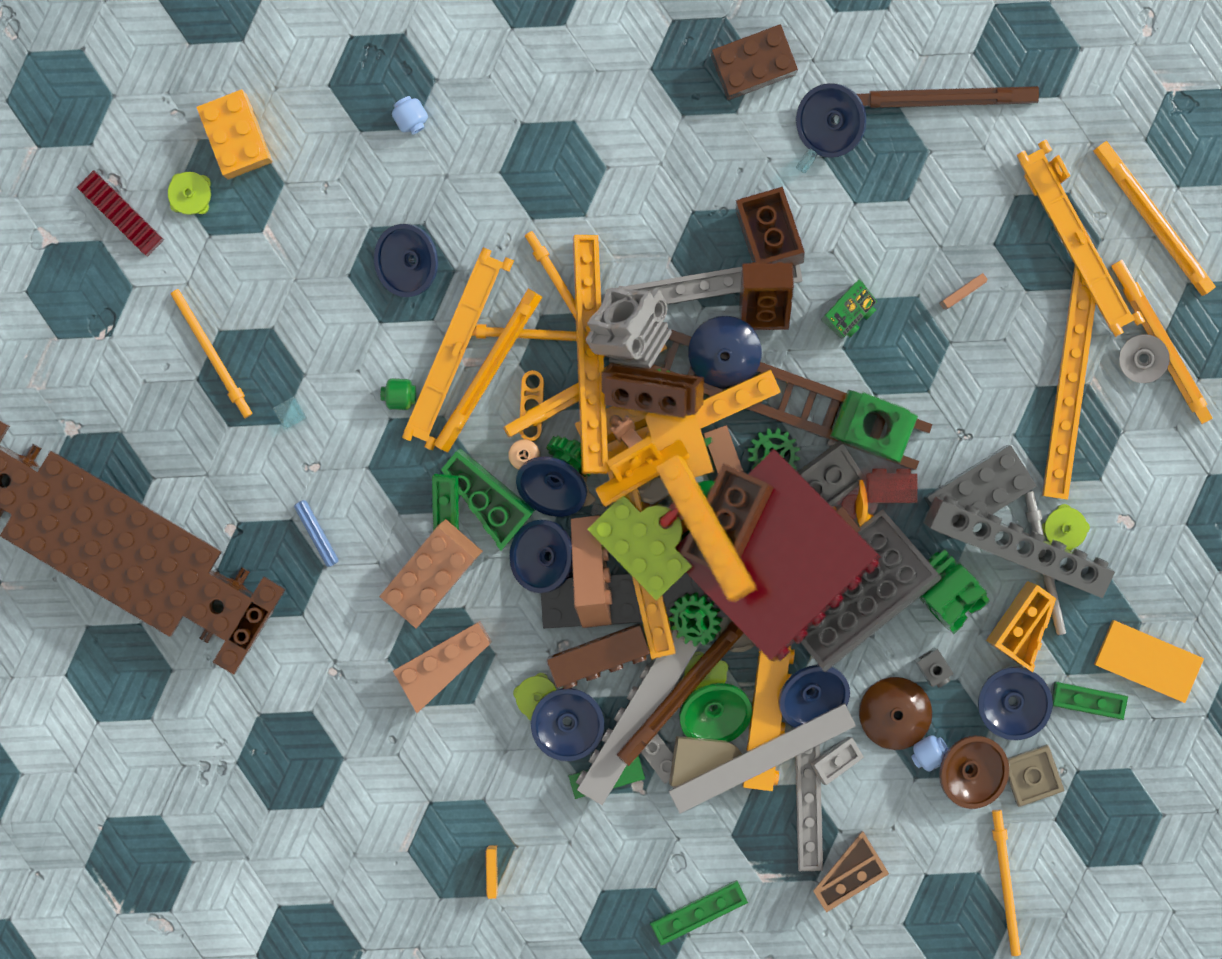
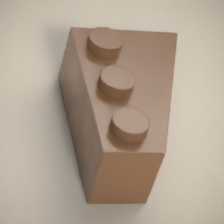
(851, 874)

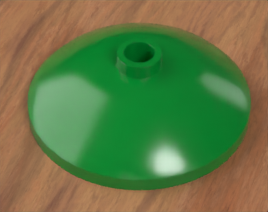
(723, 720)

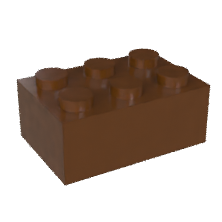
(754, 62)
(770, 228)
(766, 295)

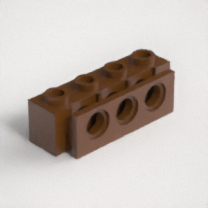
(652, 390)

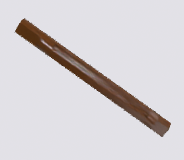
(950, 97)
(679, 694)

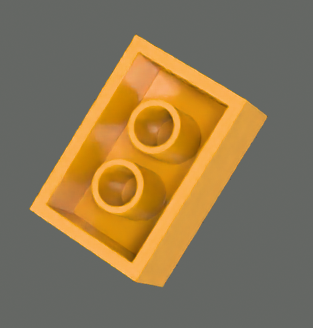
(234, 134)

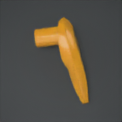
(862, 505)

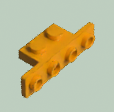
(636, 467)

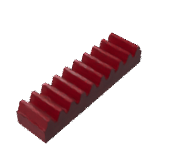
(120, 213)

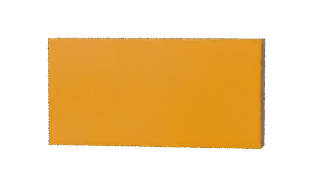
(491, 872)

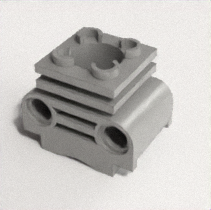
(629, 327)

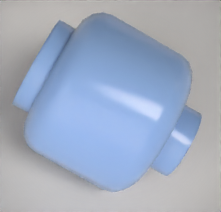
(409, 115)
(929, 752)

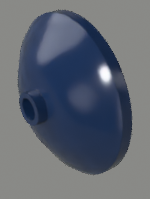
(817, 124)
(396, 262)
(719, 336)
(551, 486)
(531, 554)
(826, 692)
(1024, 717)
(572, 740)

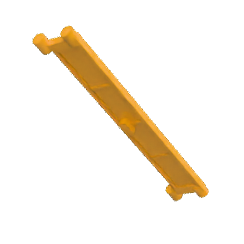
(1076, 240)
(454, 347)

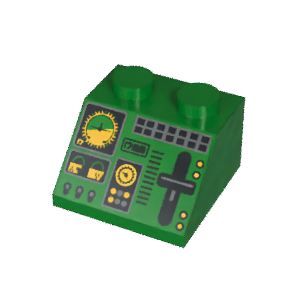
(849, 310)

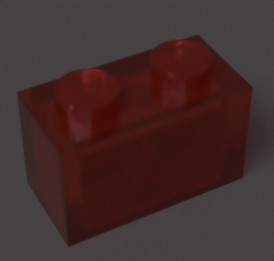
(891, 487)

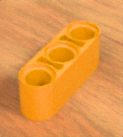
(531, 394)

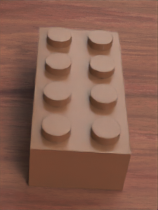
(430, 573)

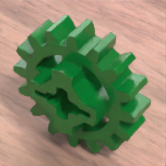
(767, 444)
(567, 451)
(707, 621)

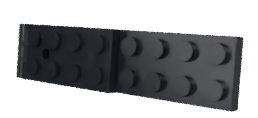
(560, 609)

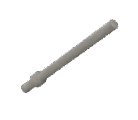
(1034, 516)

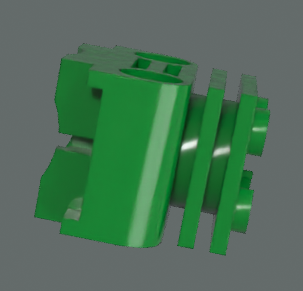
(850, 429)
(954, 593)

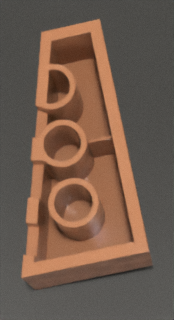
(590, 575)
(434, 669)

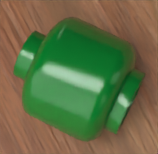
(398, 394)

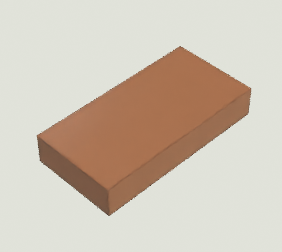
(963, 291)
(723, 449)

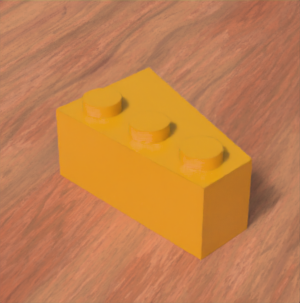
(1023, 625)

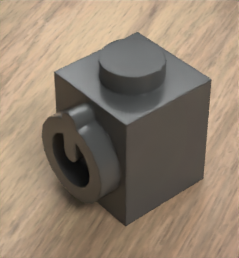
(934, 668)

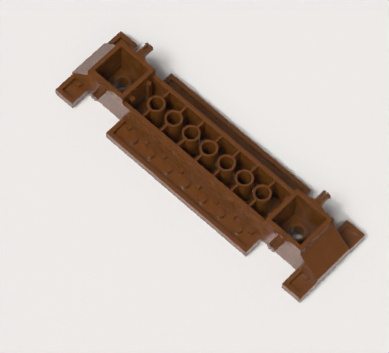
(128, 552)

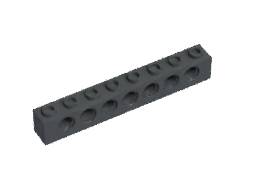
(1094, 581)

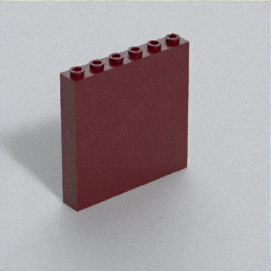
(797, 560)

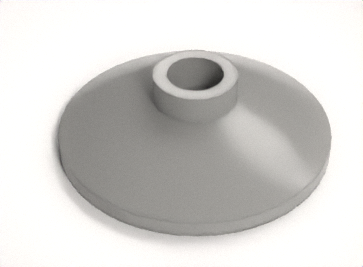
(1147, 371)

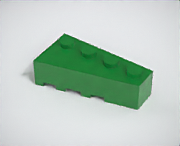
(488, 498)

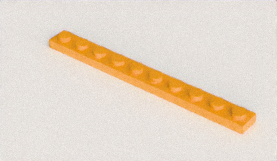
(590, 365)
(1069, 390)

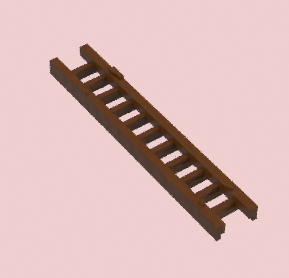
(798, 422)

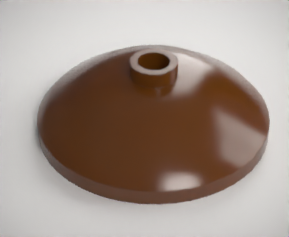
(883, 701)
(986, 772)

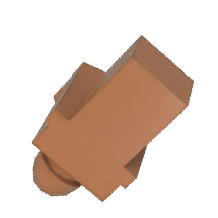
(624, 430)

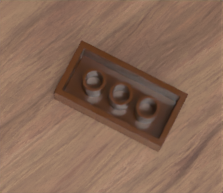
(737, 504)
(597, 656)

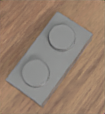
(837, 760)

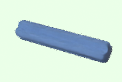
(316, 533)

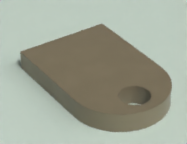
(698, 756)

